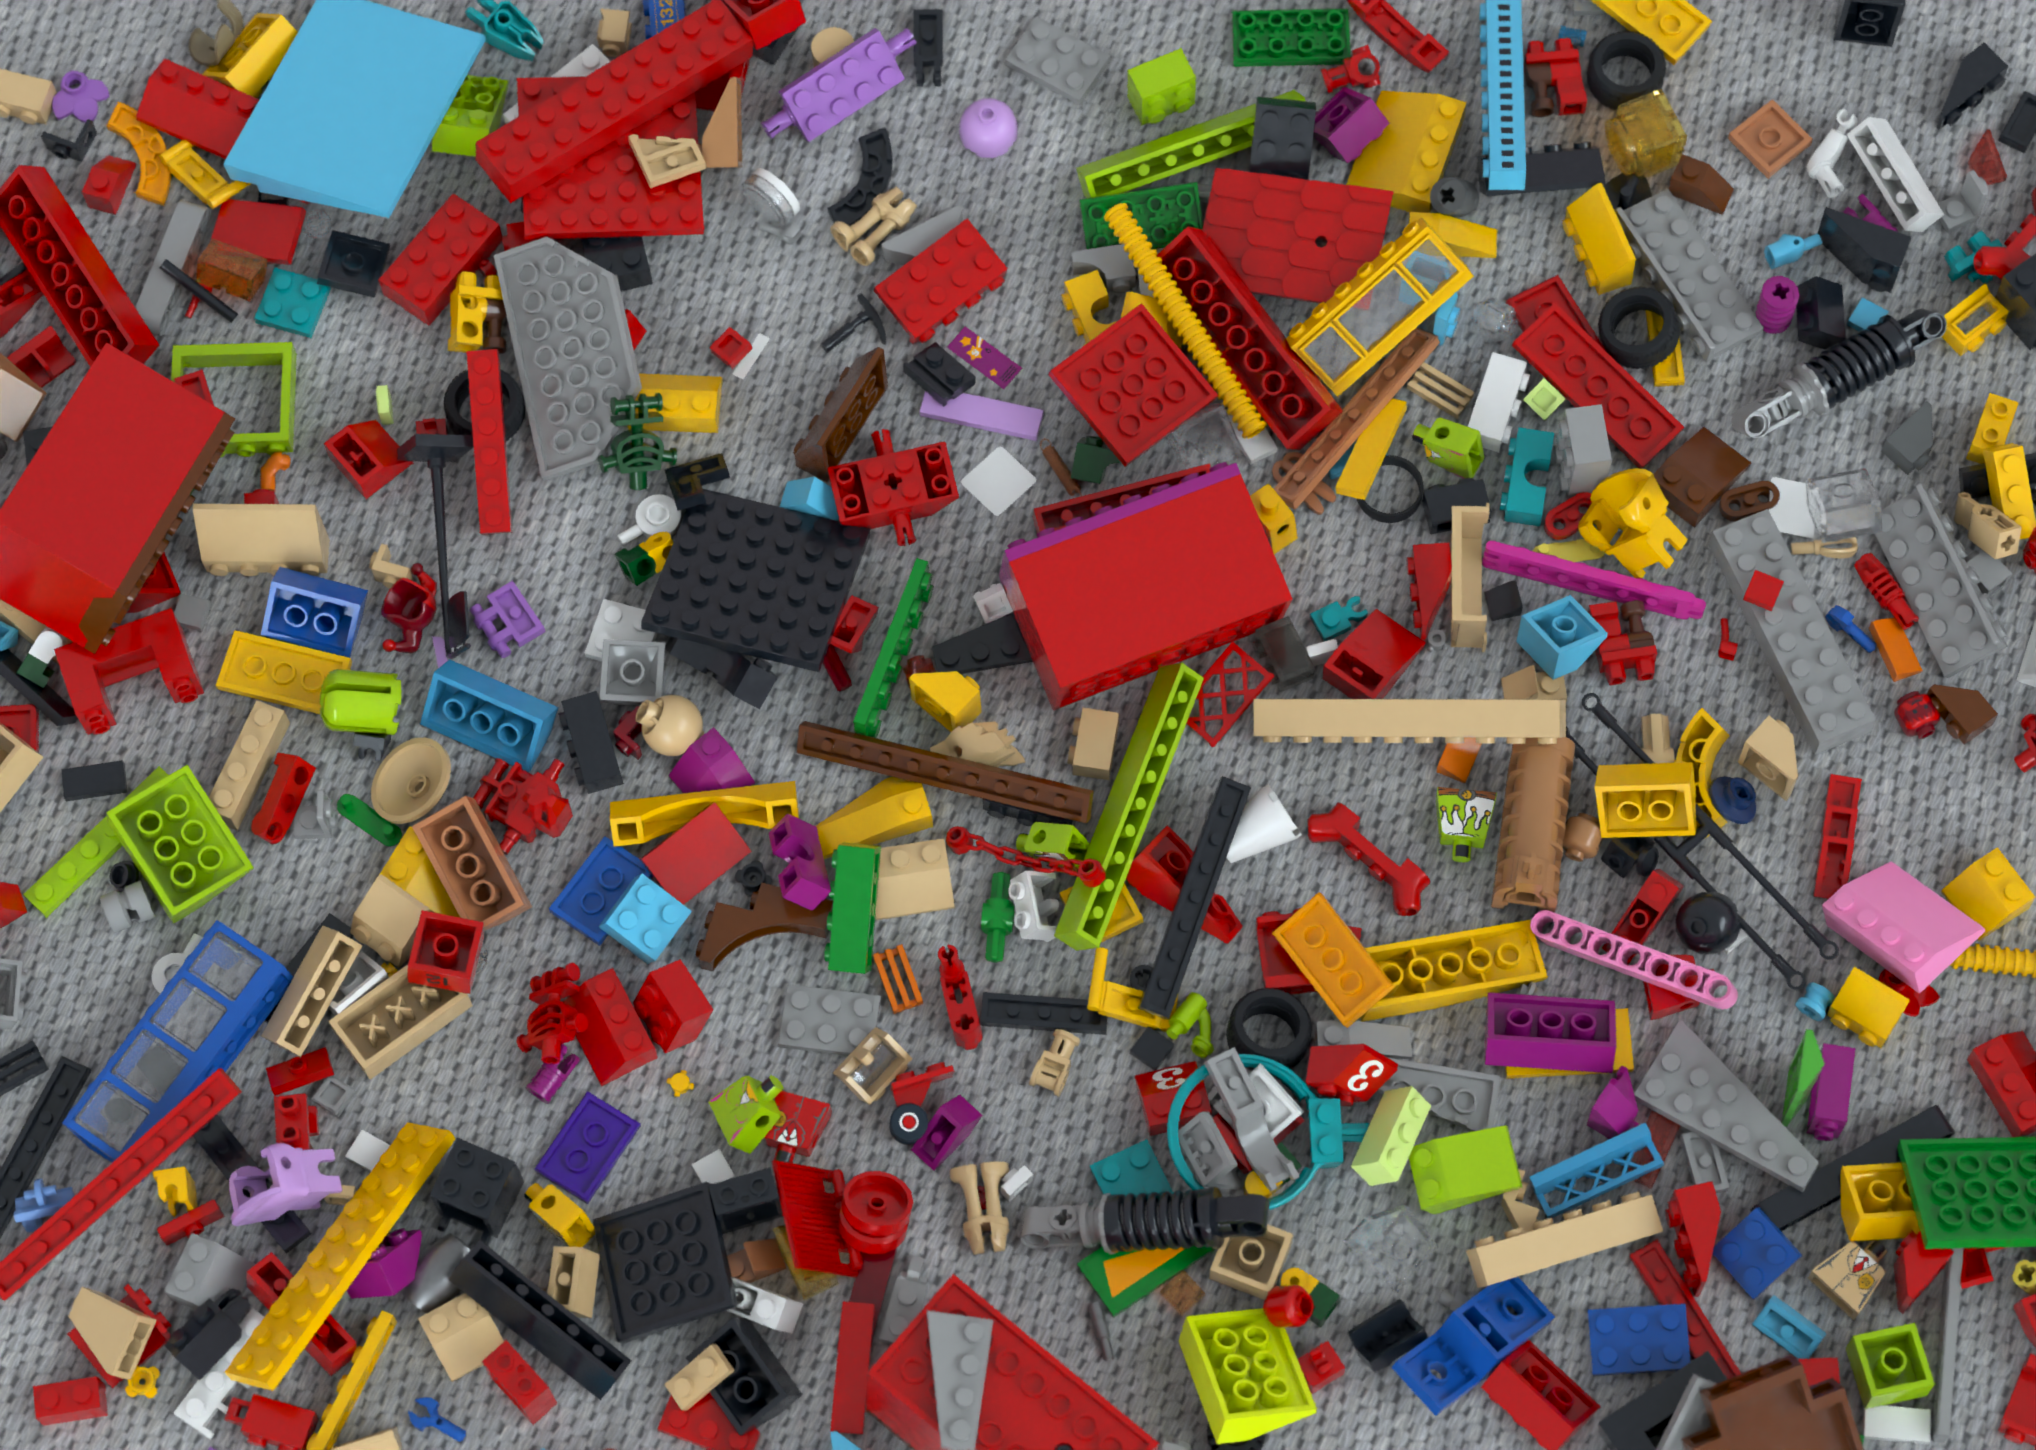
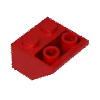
(366, 456)

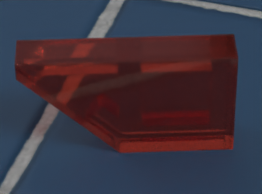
(1987, 161)

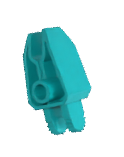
(507, 28)

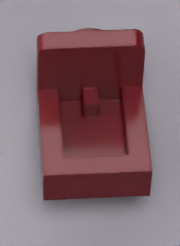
(626, 732)

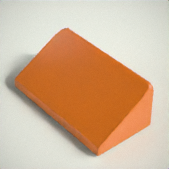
(1894, 648)
(1459, 759)

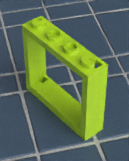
(249, 355)

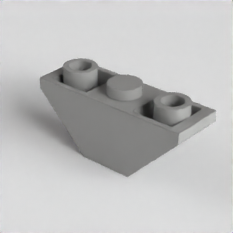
(907, 245)

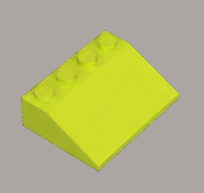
(1244, 1374)

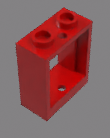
(519, 1382)

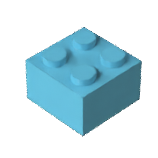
(645, 919)

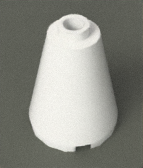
(1262, 826)

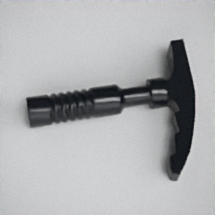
(847, 329)

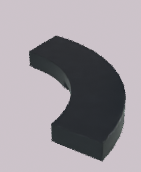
(873, 179)

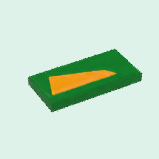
(1130, 1276)

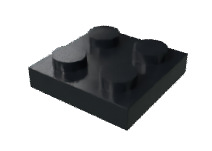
(353, 263)

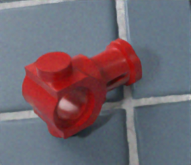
(1351, 71)

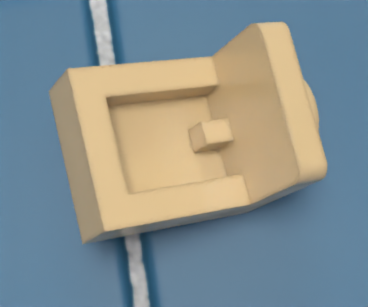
(387, 572)

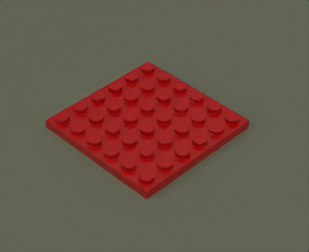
(608, 189)

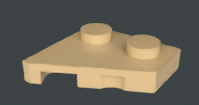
(666, 158)

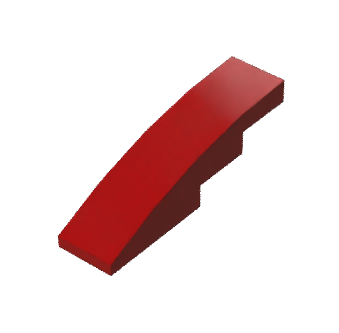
(1837, 835)

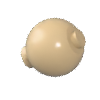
(670, 724)

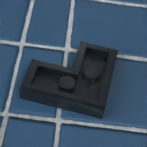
(688, 478)

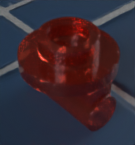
(916, 665)

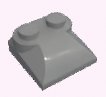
(632, 672)

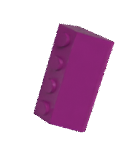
(1550, 1032)

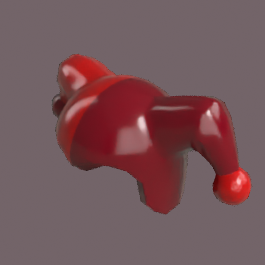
(410, 609)

